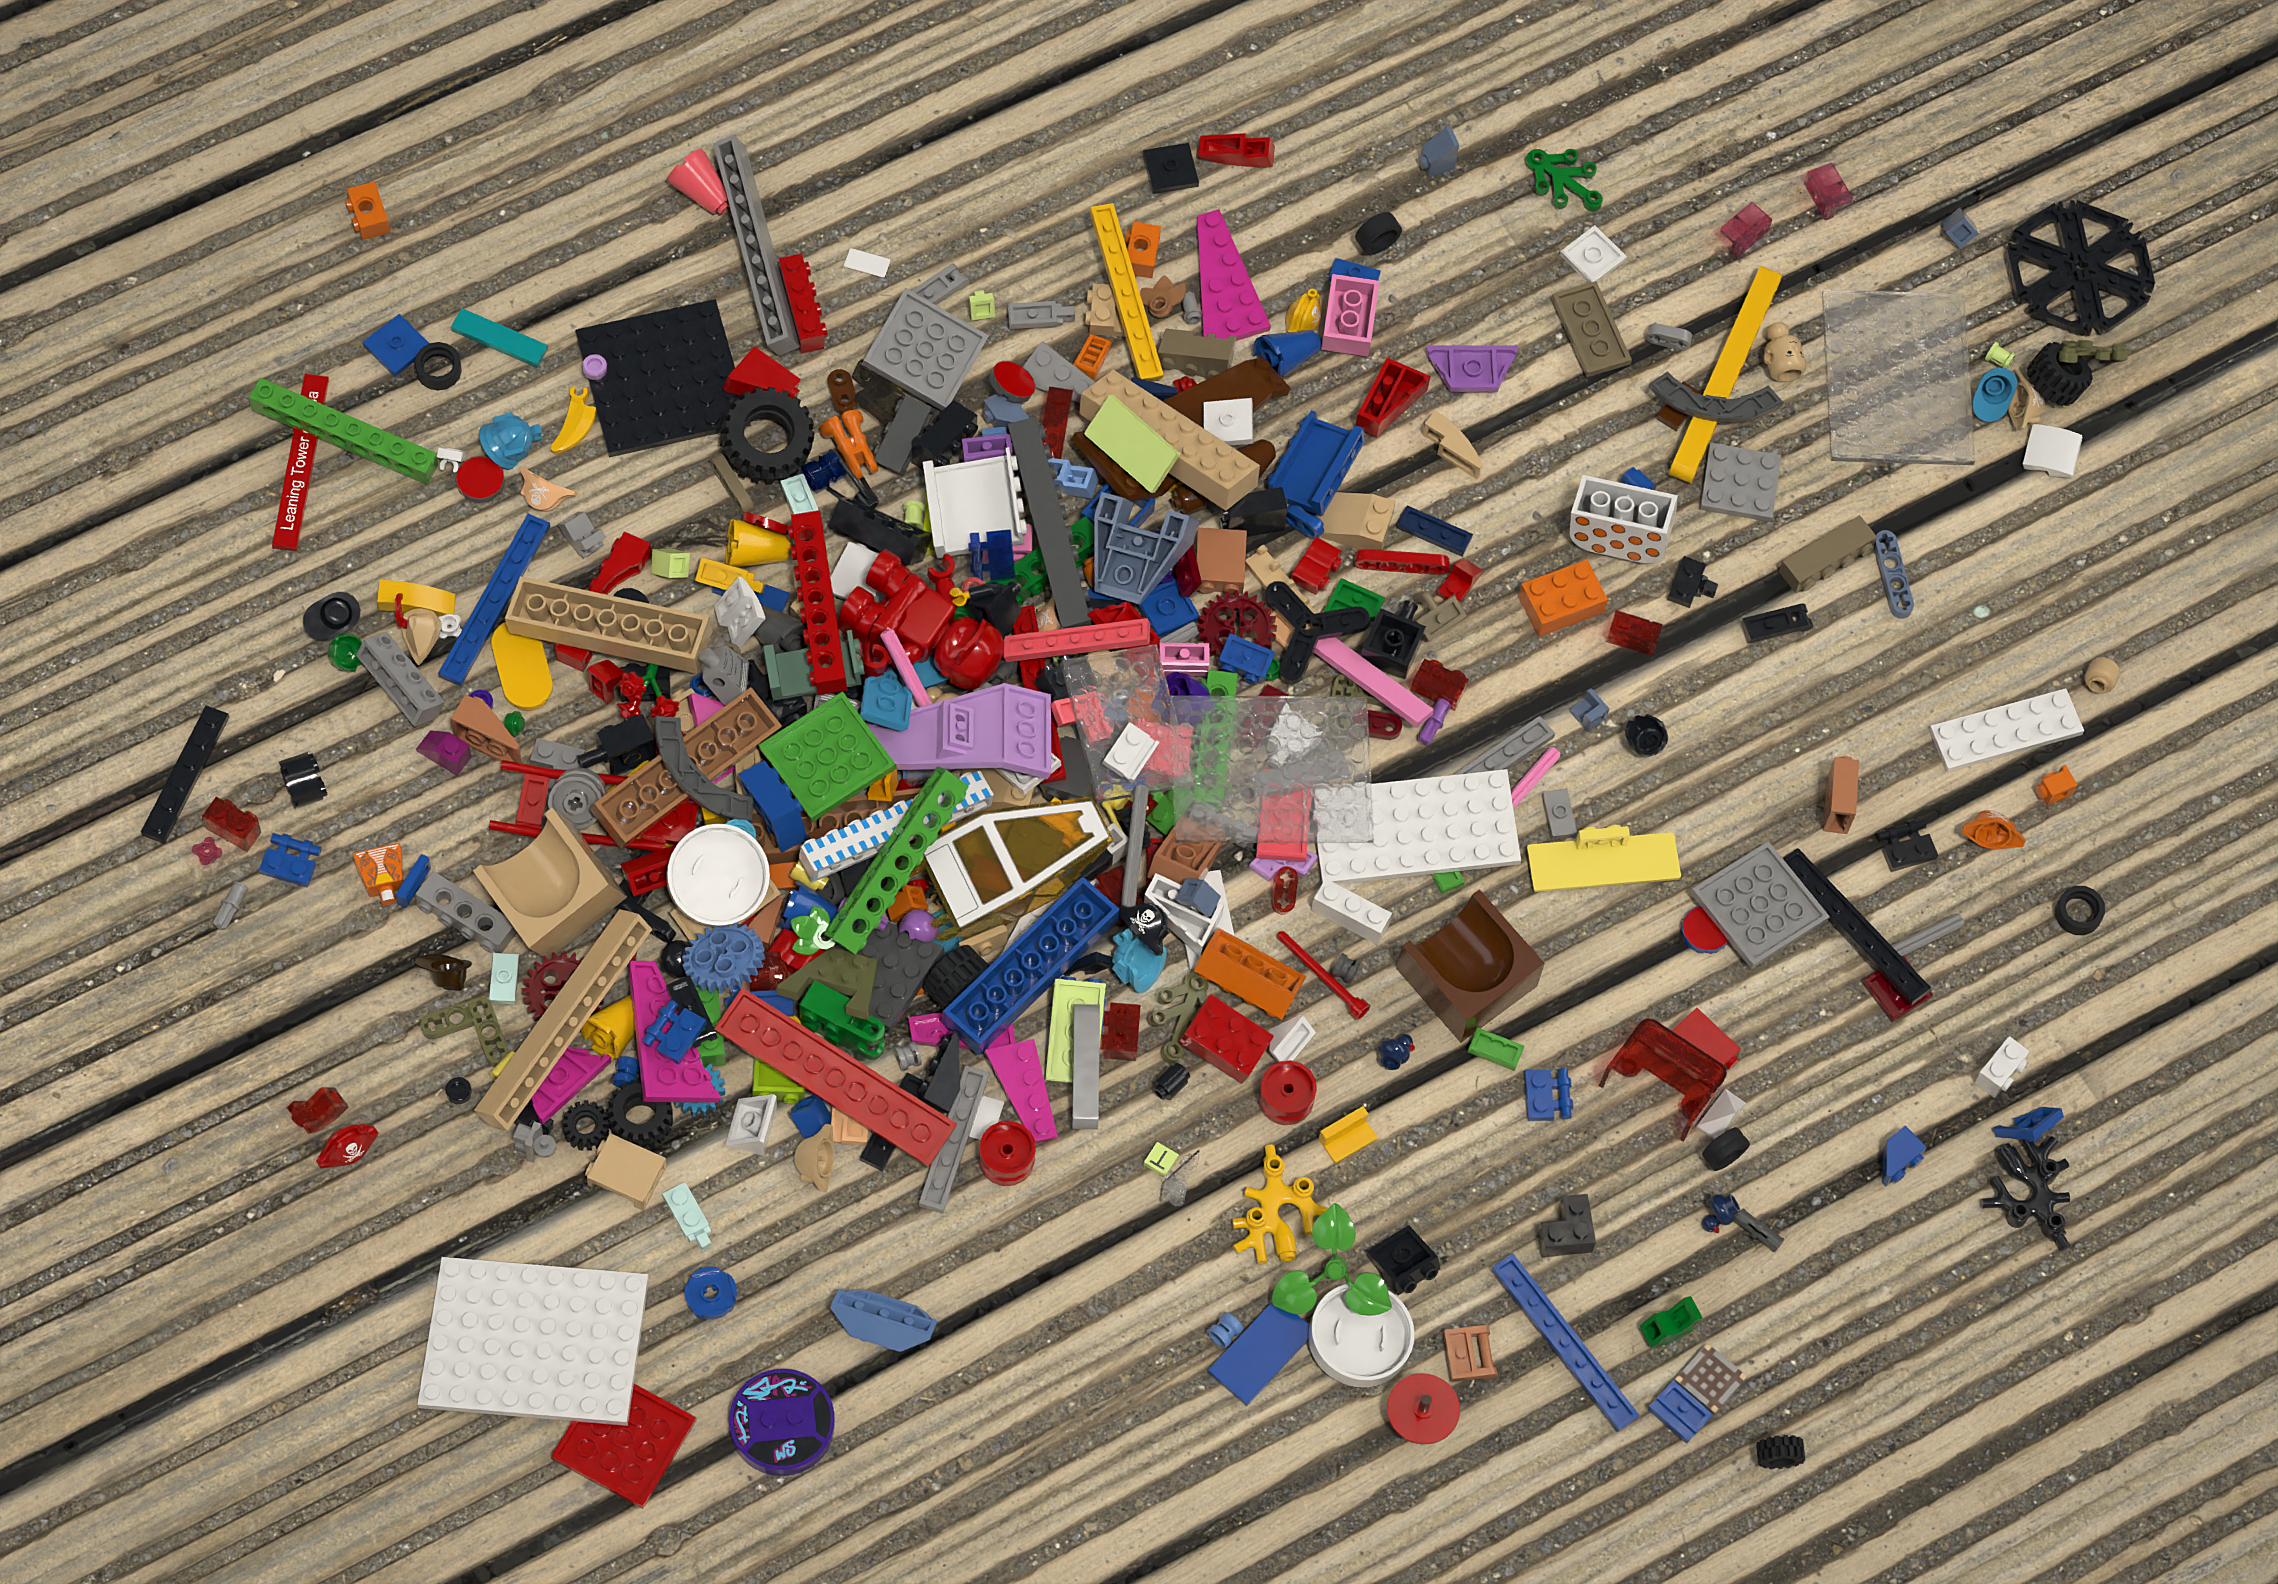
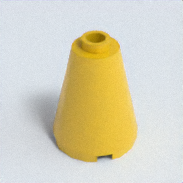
(755, 545)
(611, 1028)

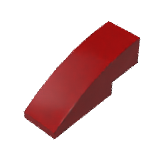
(1237, 150)

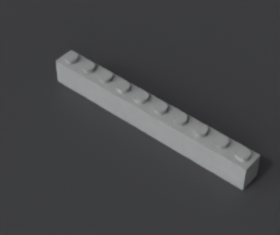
(756, 245)

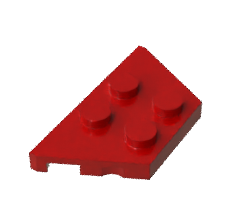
(1119, 613)

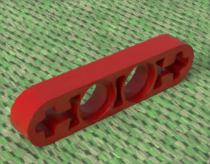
(1402, 561)

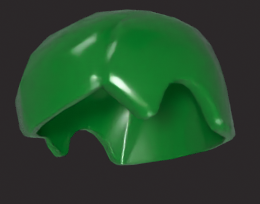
(343, 652)

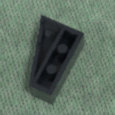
(945, 436)

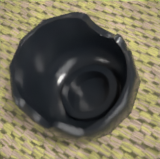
(671, 958)

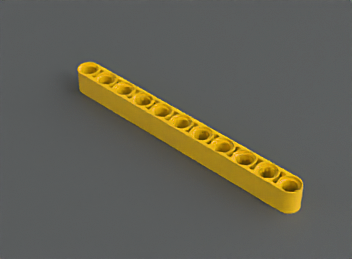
(1727, 370)

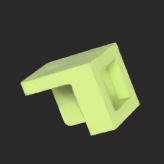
(670, 563)

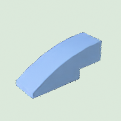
(1073, 479)

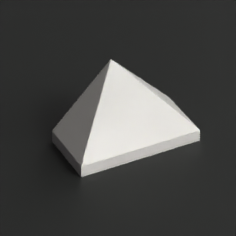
(1290, 1038)
(1721, 1114)

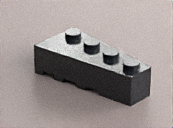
(880, 530)

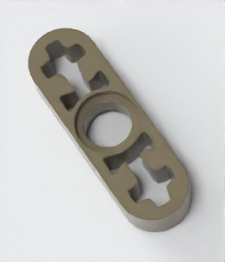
(731, 483)

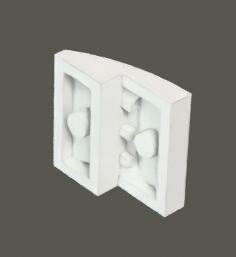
(2052, 450)
(739, 611)

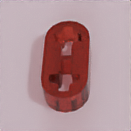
(1290, 890)

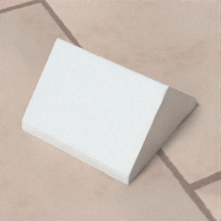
(752, 1124)

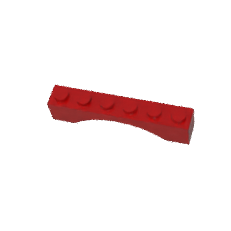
(626, 560)

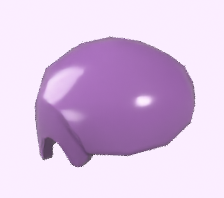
(918, 925)

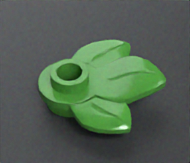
(810, 931)

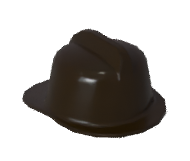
(445, 970)

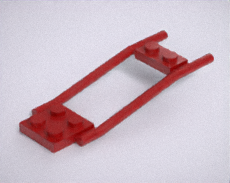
(533, 799)

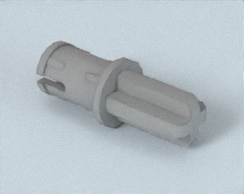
(230, 905)

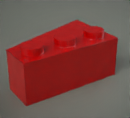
(1390, 396)

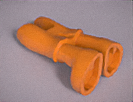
(854, 449)

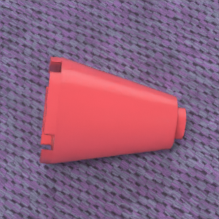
(700, 182)

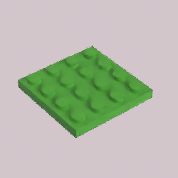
(827, 756)

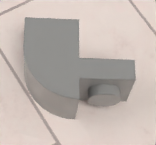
(582, 534)

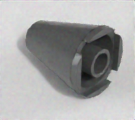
(781, 630)

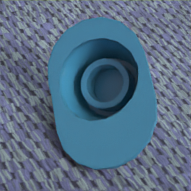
(1994, 394)

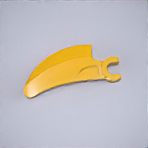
(577, 423)

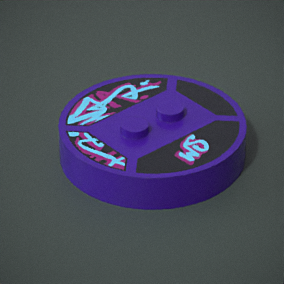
(782, 1422)

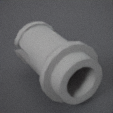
(1192, 313)

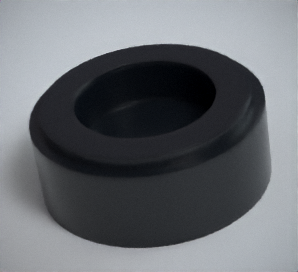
(458, 1090)

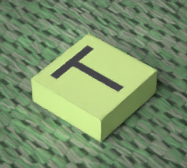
(1161, 1159)

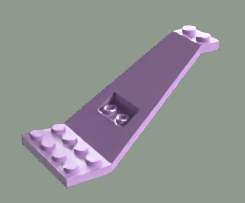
(994, 729)

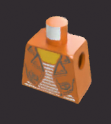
(381, 871)

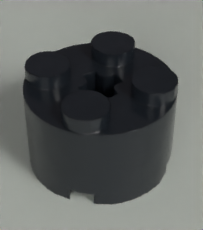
(301, 779)

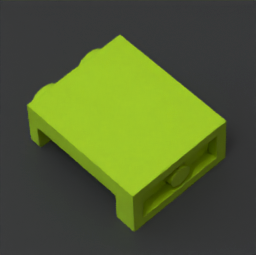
(769, 1081)

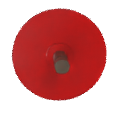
(1423, 1408)

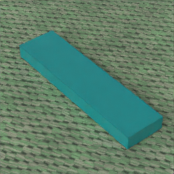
(499, 337)

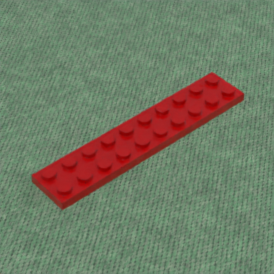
(835, 1077)

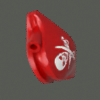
(347, 1145)

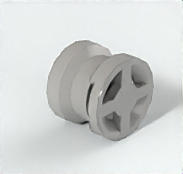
(905, 1056)

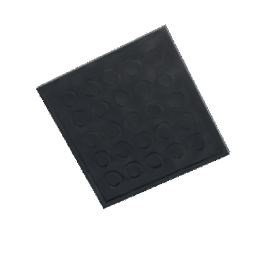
(660, 376)

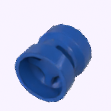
(627, 1071)

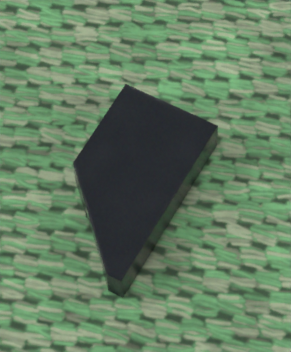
(1091, 964)

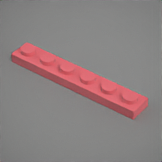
(1077, 640)

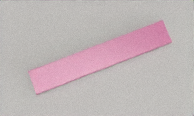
(1373, 681)

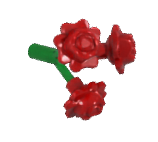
(635, 686)

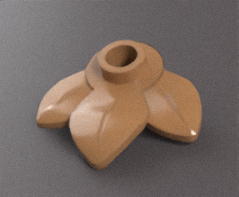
(1163, 295)

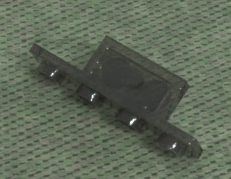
(878, 395)

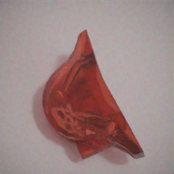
(772, 973)

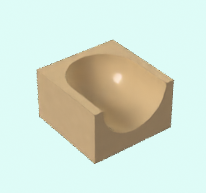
(552, 887)

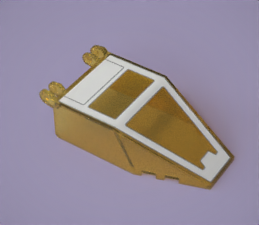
(1011, 862)

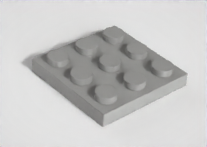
(1740, 482)

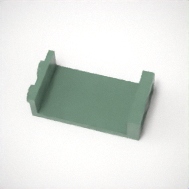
(790, 670)

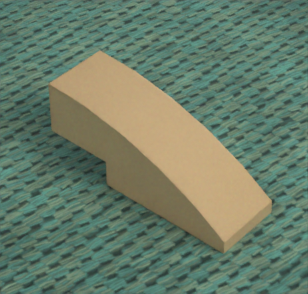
(1452, 444)

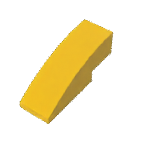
(415, 597)

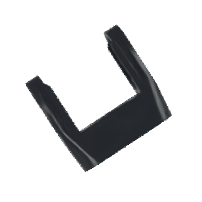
(660, 928)

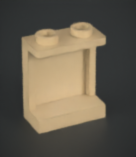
(626, 1170)

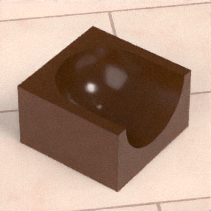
(1471, 968)

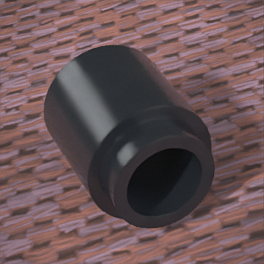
(1171, 1081)

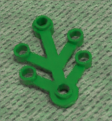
(1563, 176)

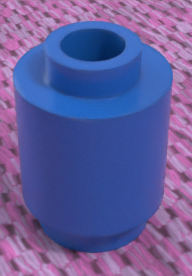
(1637, 478)

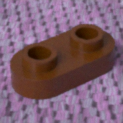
(841, 390)

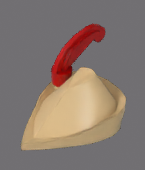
(419, 629)

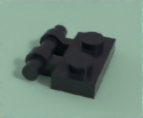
(1908, 852)

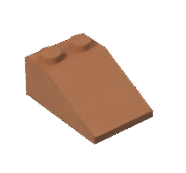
(483, 730)
(1183, 860)

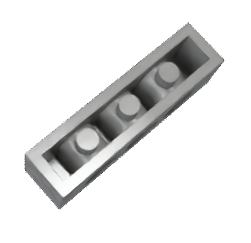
(439, 888)

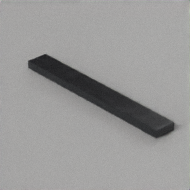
(1858, 929)

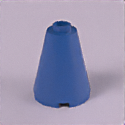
(1287, 349)
(801, 902)

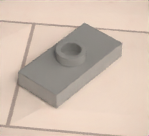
(1559, 814)

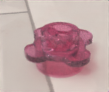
(211, 856)

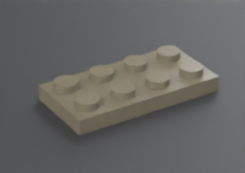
(1591, 329)

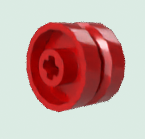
(1287, 1092)
(1007, 1153)

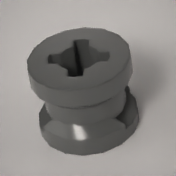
(1346, 968)

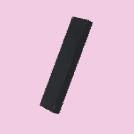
(879, 1150)

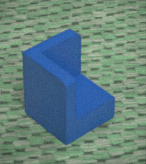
(810, 1116)

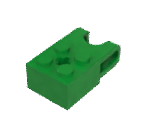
(825, 1013)

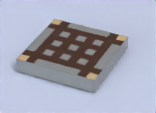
(1710, 1378)

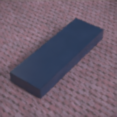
(1434, 531)

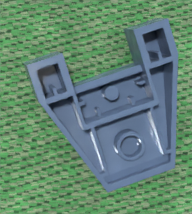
(1134, 559)

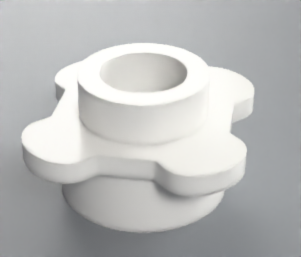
(452, 620)

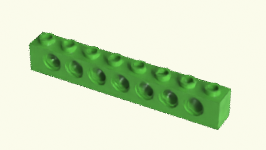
(343, 431)
(884, 863)

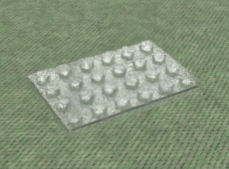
(1105, 697)

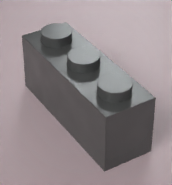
(909, 422)

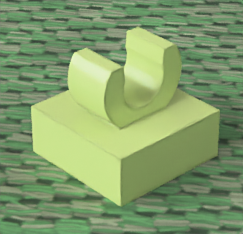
(981, 305)

